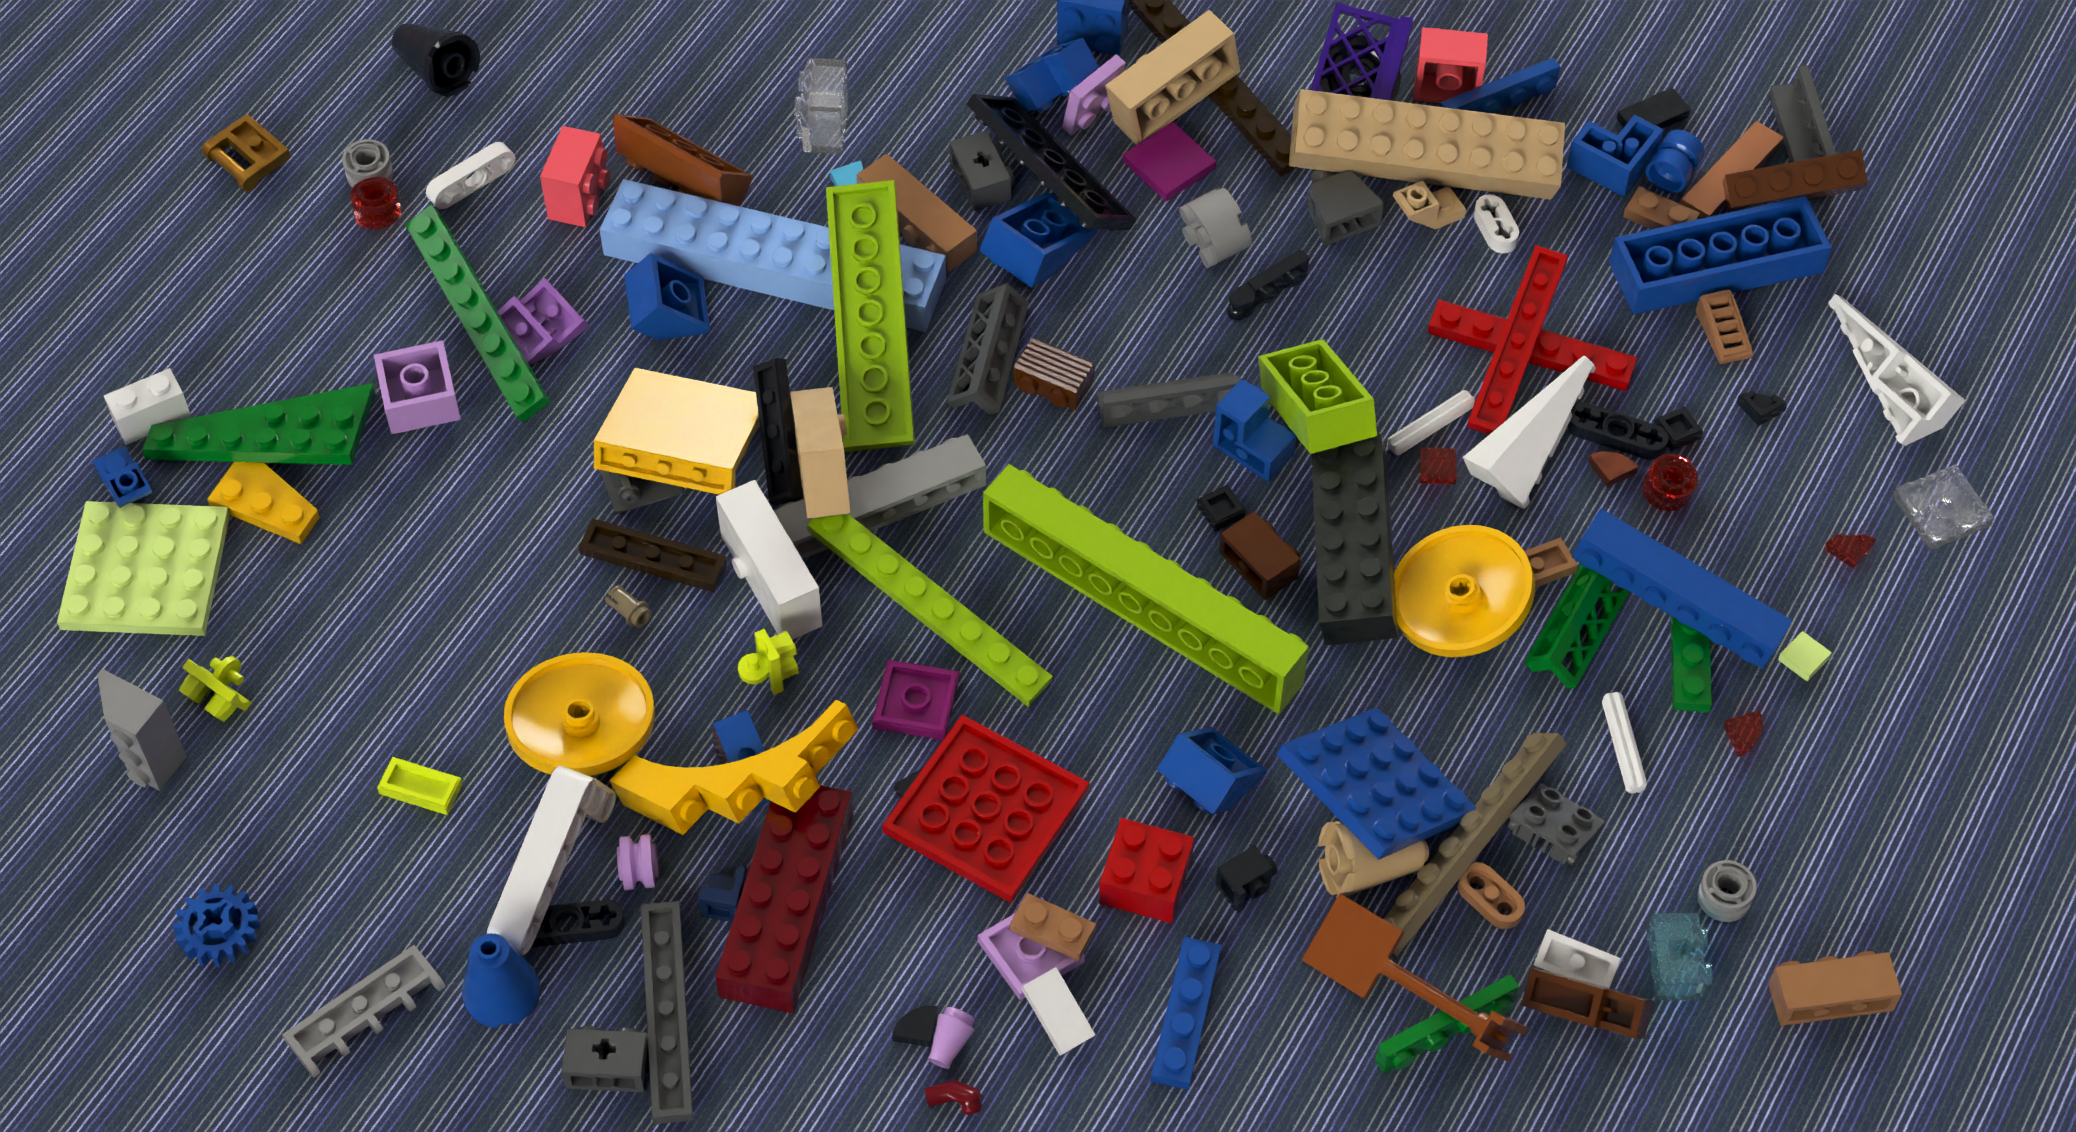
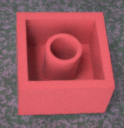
(1448, 64)
(574, 176)

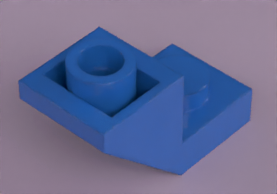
(122, 477)

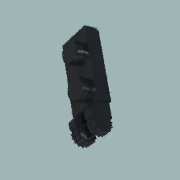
(1267, 285)

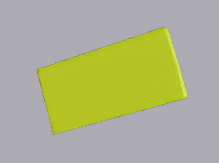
(420, 786)

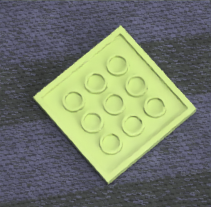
(144, 568)

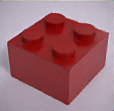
(1146, 870)

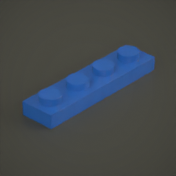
(1508, 90)
(1186, 1013)

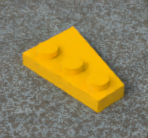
(265, 500)

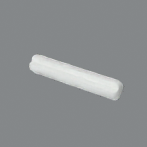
(1430, 422)
(1624, 742)

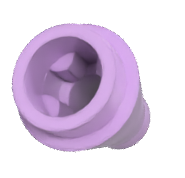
(950, 1036)

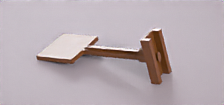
(1358, 948)

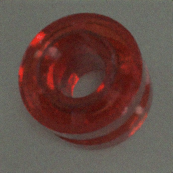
(375, 203)
(1671, 468)

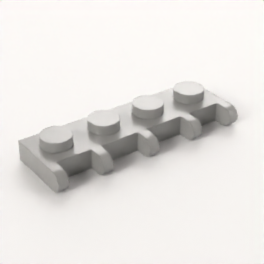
(361, 1007)

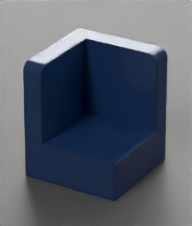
(722, 895)

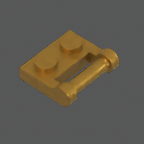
(253, 144)

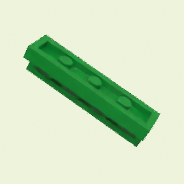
(1563, 627)

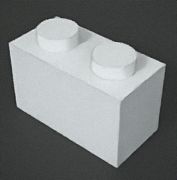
(146, 403)

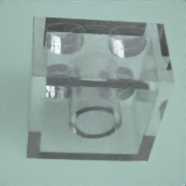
(823, 105)

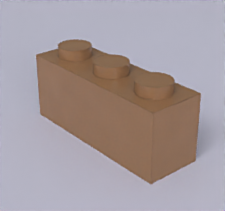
(1834, 988)

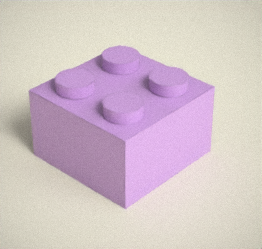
(417, 387)

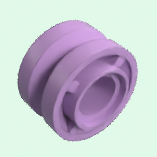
(637, 862)

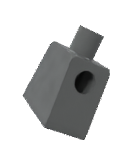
(1342, 205)

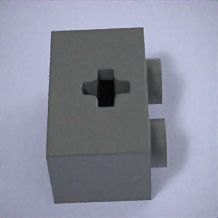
(981, 170)
(586, 1065)

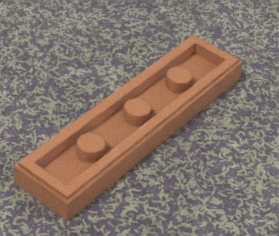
(1745, 154)

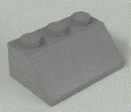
(140, 731)

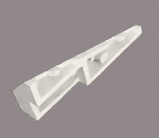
(1909, 392)
(1520, 446)

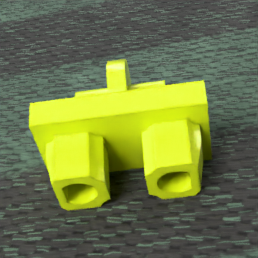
(772, 660)
(201, 681)

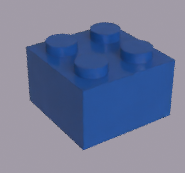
(1097, 21)

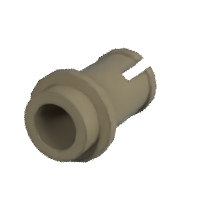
(636, 612)

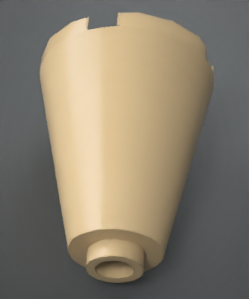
(1353, 868)

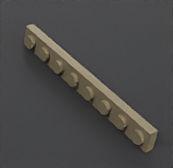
(1473, 834)

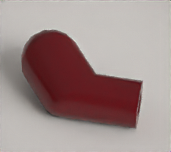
(957, 1092)

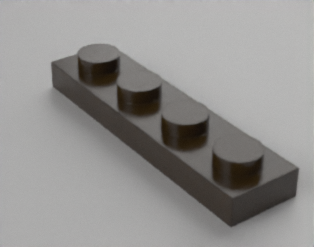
(653, 555)

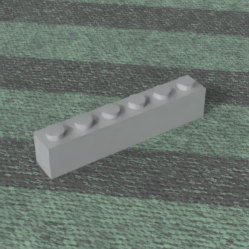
(897, 490)

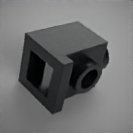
(1245, 877)

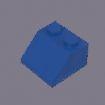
(666, 299)
(1210, 769)

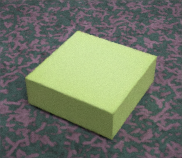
(1804, 656)

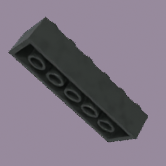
(1354, 543)

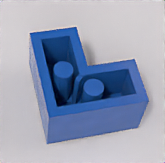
(1052, 74)
(1612, 158)
(1248, 433)

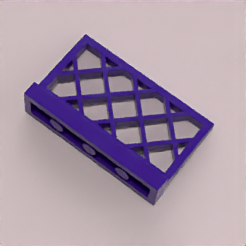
(1390, 60)

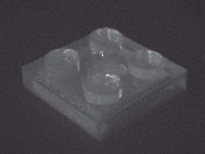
(1943, 507)

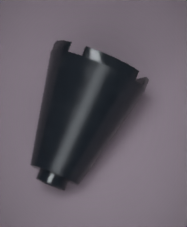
(438, 56)

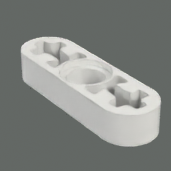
(452, 184)

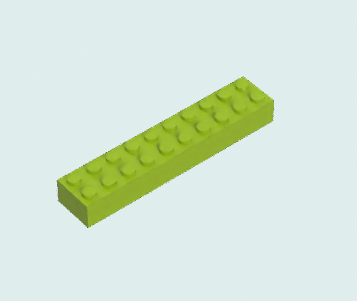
(1145, 588)

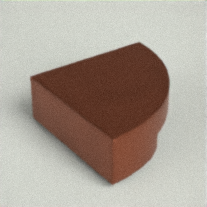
(1612, 467)

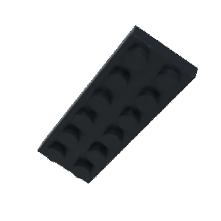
(1051, 163)

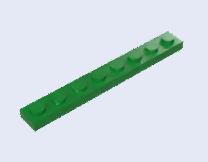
(477, 314)

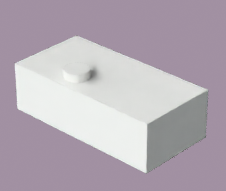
(768, 560)

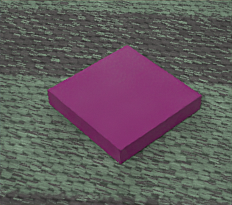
(1169, 161)
(916, 699)

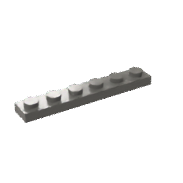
(666, 1013)

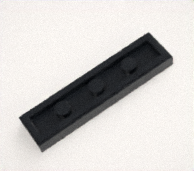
(777, 431)

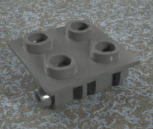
(633, 492)
(1556, 821)

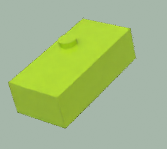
(1317, 396)

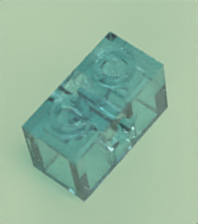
(1678, 957)

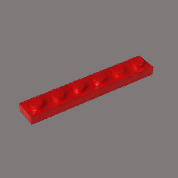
(1517, 340)
(1550, 351)

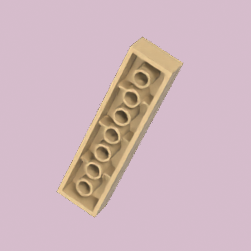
(1427, 144)

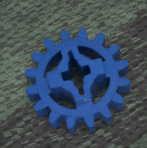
(216, 925)

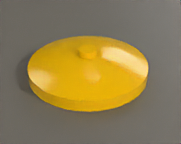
(1463, 590)
(579, 713)

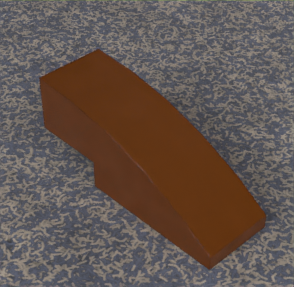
(1587, 1003)

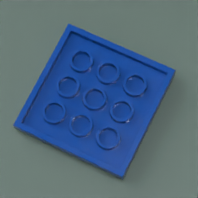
(1376, 782)

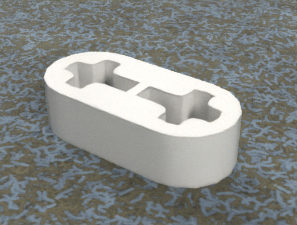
(1502, 221)

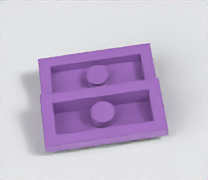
(541, 321)

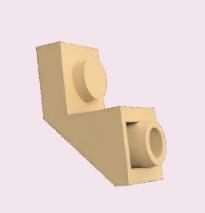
(1430, 208)

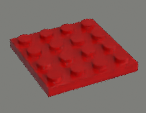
(986, 808)

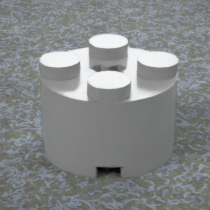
(1215, 226)

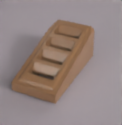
(1723, 306)

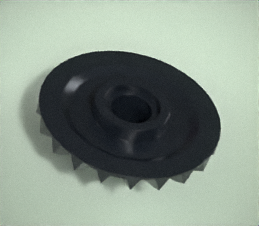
(1369, 62)

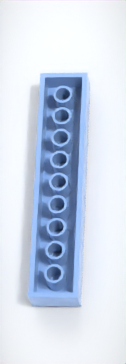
(750, 248)

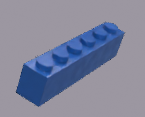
(1681, 588)

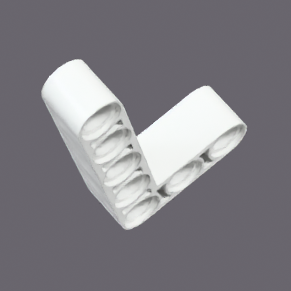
(545, 852)

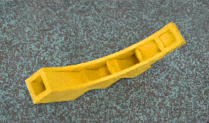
(781, 774)

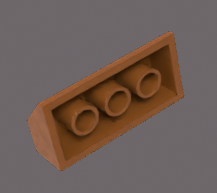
(678, 160)

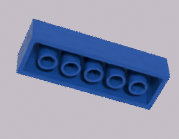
(1719, 254)

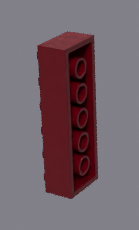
(784, 901)

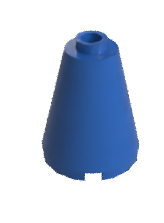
(499, 983)

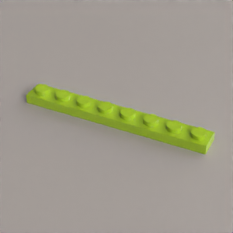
(932, 605)

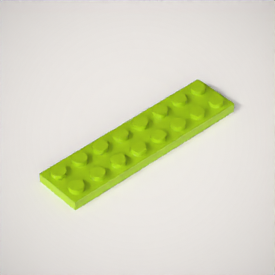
(870, 316)

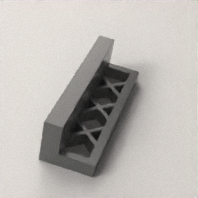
(1801, 118)
(994, 348)
(1164, 399)

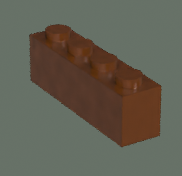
(1797, 179)

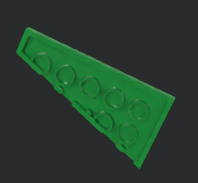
(293, 430)

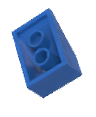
(1035, 239)

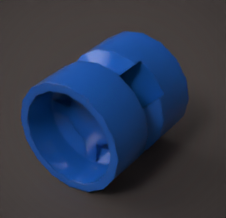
(1675, 161)

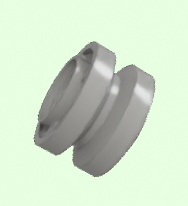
(366, 160)
(1733, 877)

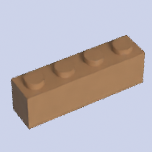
(923, 216)

